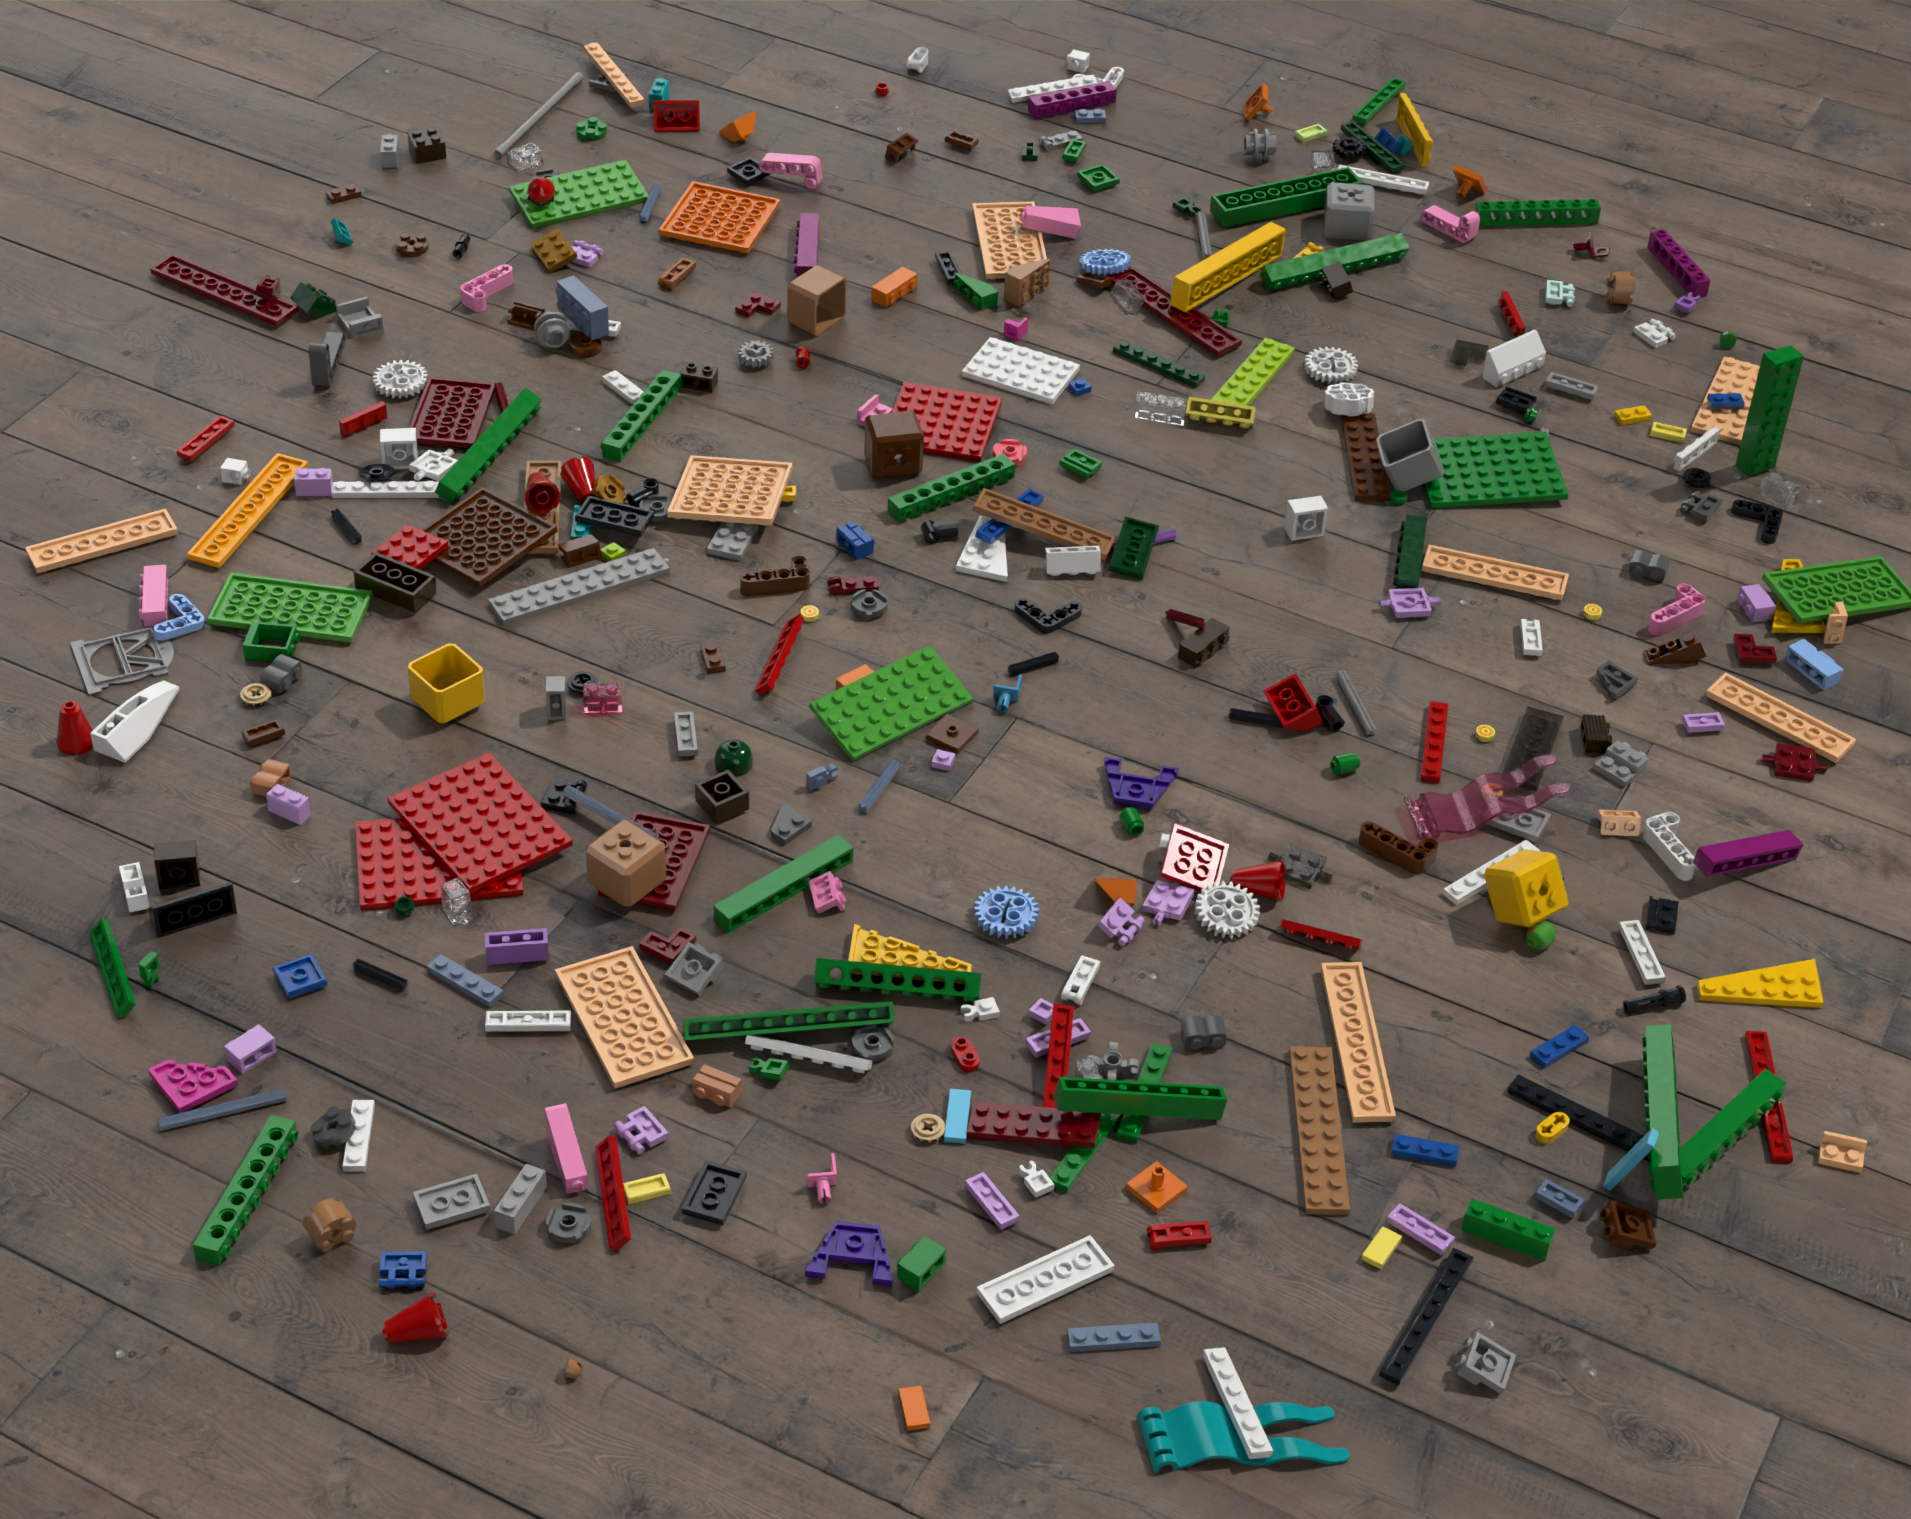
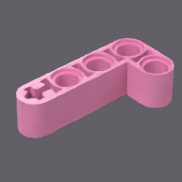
(794, 165)
(1461, 228)
(475, 291)
(1687, 606)

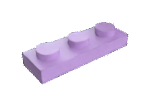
(1039, 1043)
(992, 1200)
(1420, 1229)

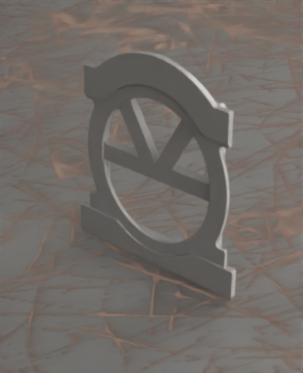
(157, 666)

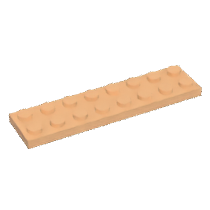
(101, 540)
(1495, 572)
(1780, 717)

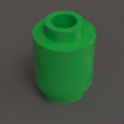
(1345, 763)
(1132, 821)

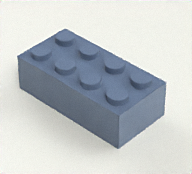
(582, 307)

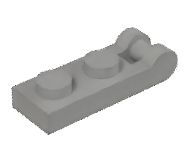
(1059, 141)

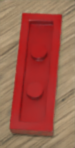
(363, 419)

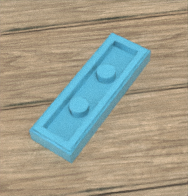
(957, 1116)

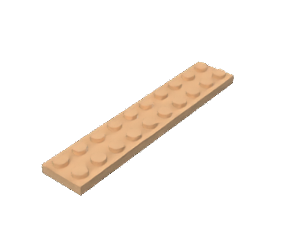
(1357, 1042)

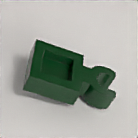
(1185, 205)

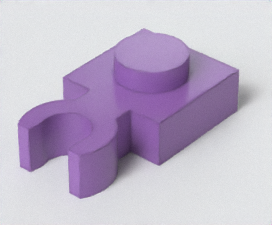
(1687, 304)

